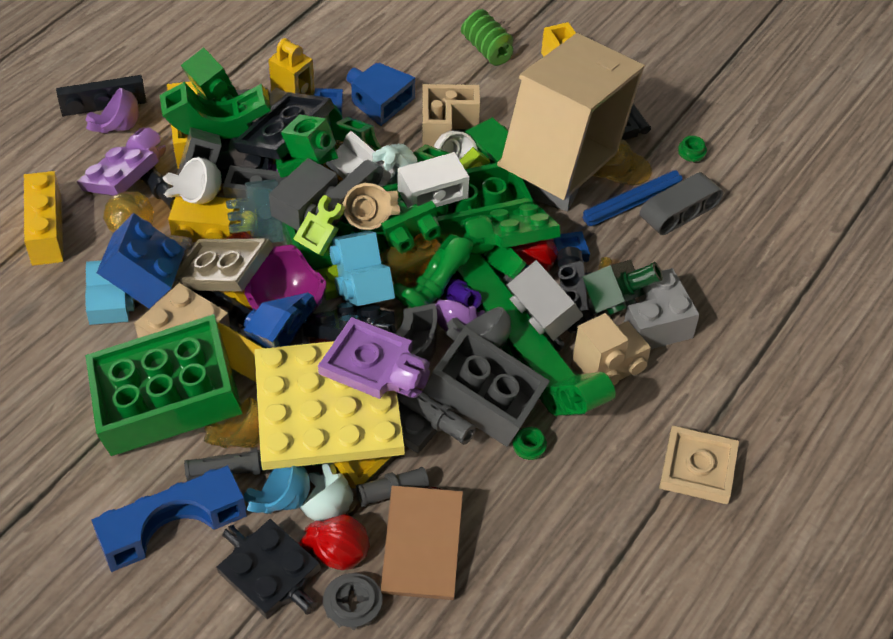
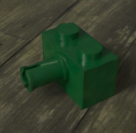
(619, 285)

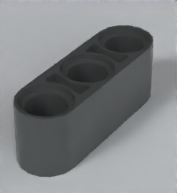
(681, 203)

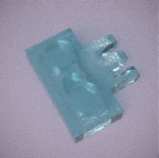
(255, 212)

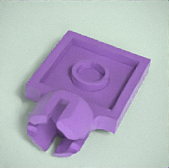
(124, 164)
(374, 361)

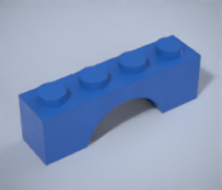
(208, 498)

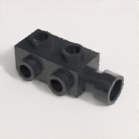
(571, 281)

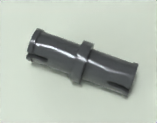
(381, 489)

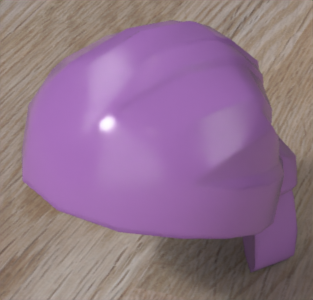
(118, 115)

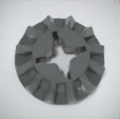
(338, 593)

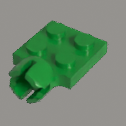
(509, 228)

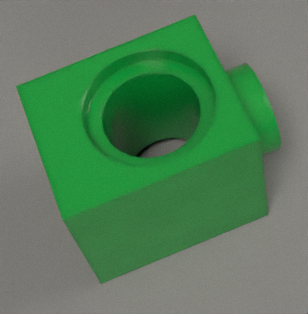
(308, 137)

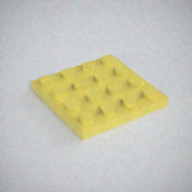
(315, 418)

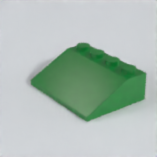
(161, 385)

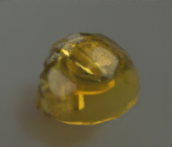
(237, 430)

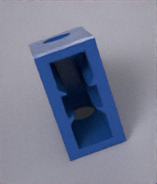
(381, 91)

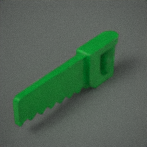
(505, 260)

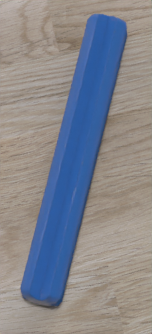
(630, 198)

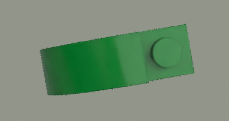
(225, 118)

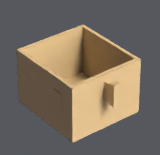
(570, 115)

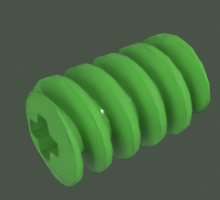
(488, 37)

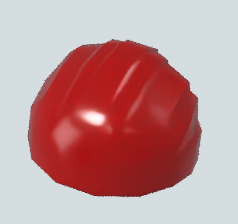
(543, 251)
(337, 542)

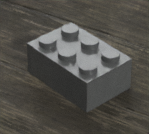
(485, 386)

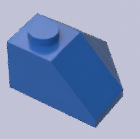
(279, 320)

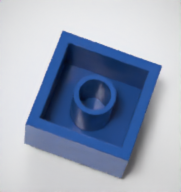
(141, 261)

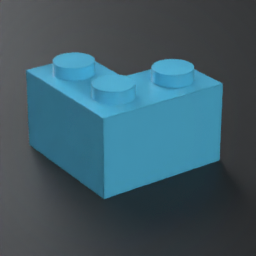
(360, 270)

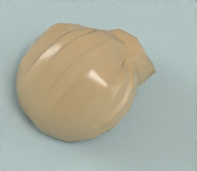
(370, 205)

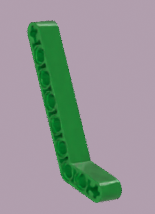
(566, 391)

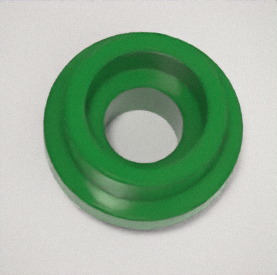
(692, 149)
(532, 436)

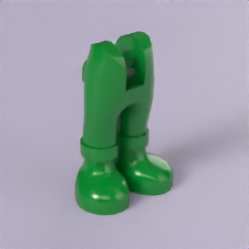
(445, 262)

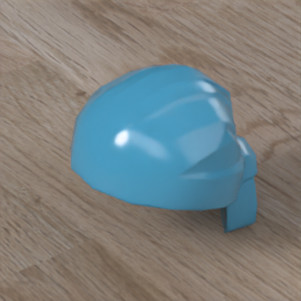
(282, 491)

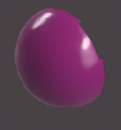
(282, 276)

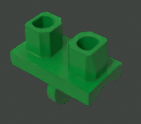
(410, 222)

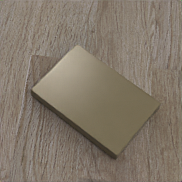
(222, 264)

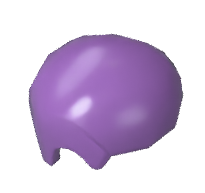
(450, 309)

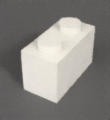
(434, 179)

